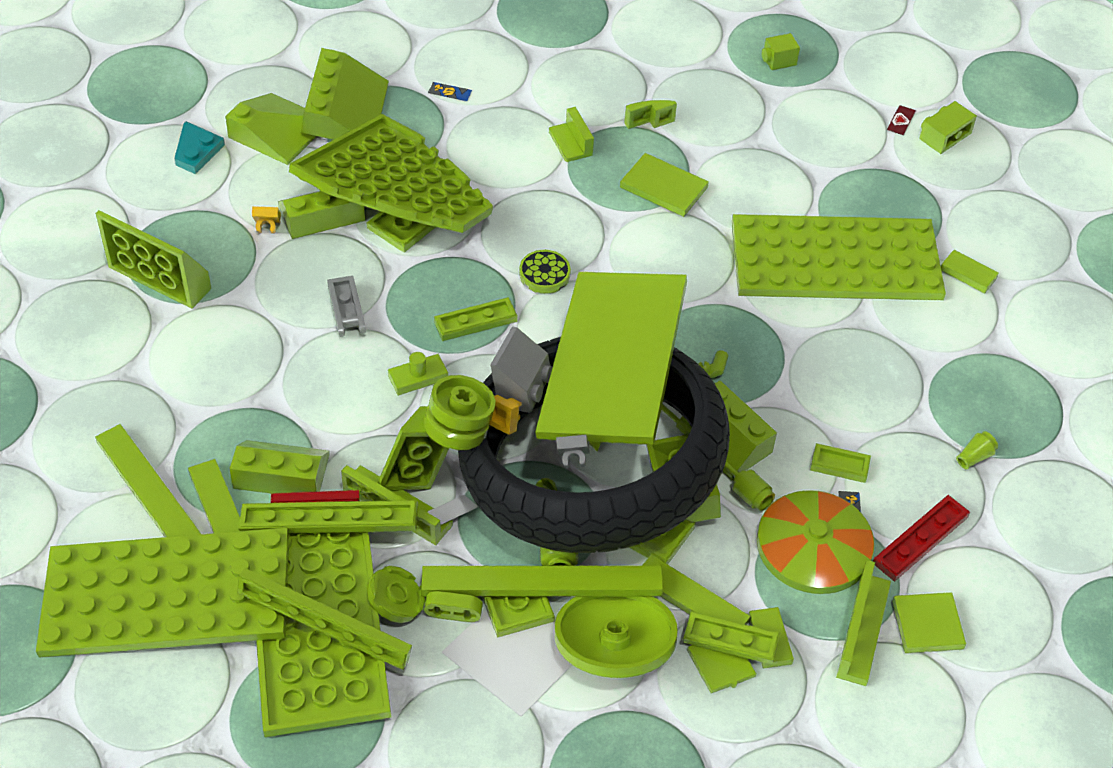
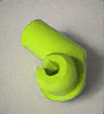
(718, 366)

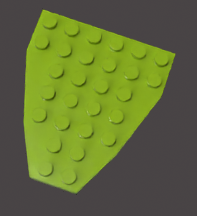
(396, 174)

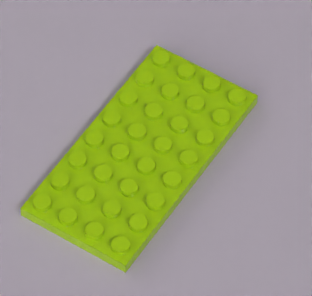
(836, 257)
(159, 592)
(308, 675)

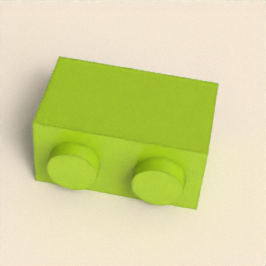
(947, 127)

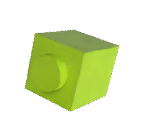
(781, 51)

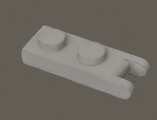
(346, 304)

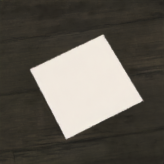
(513, 666)

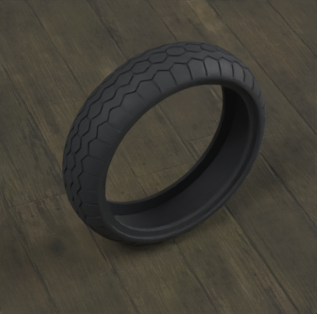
(617, 515)

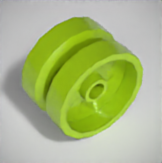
(459, 412)

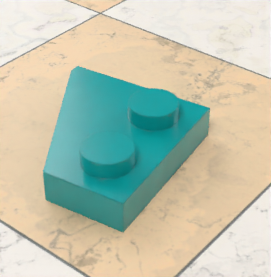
(196, 147)

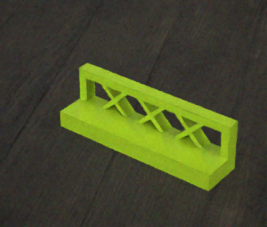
(366, 482)
(864, 627)

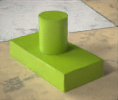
(418, 373)

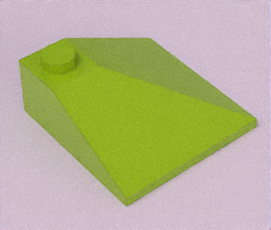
(269, 127)

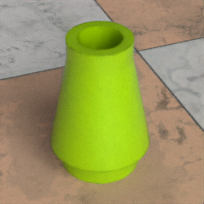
(978, 449)

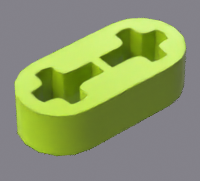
(453, 606)

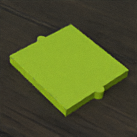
(719, 668)

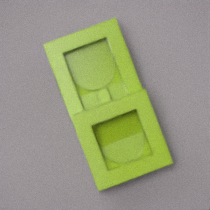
(653, 111)

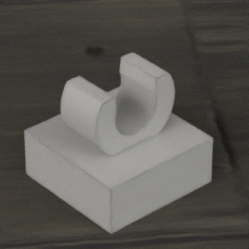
(573, 446)

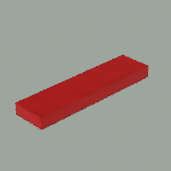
(921, 538)

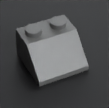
(521, 369)

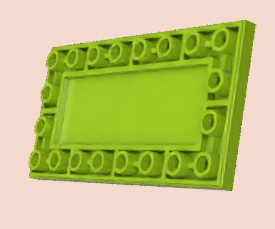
(613, 358)

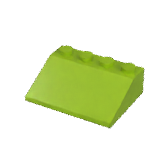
(342, 95)
(152, 261)

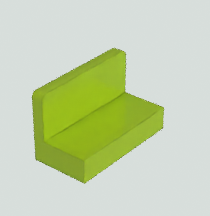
(573, 137)

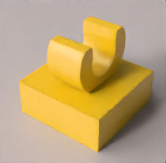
(266, 215)
(505, 414)

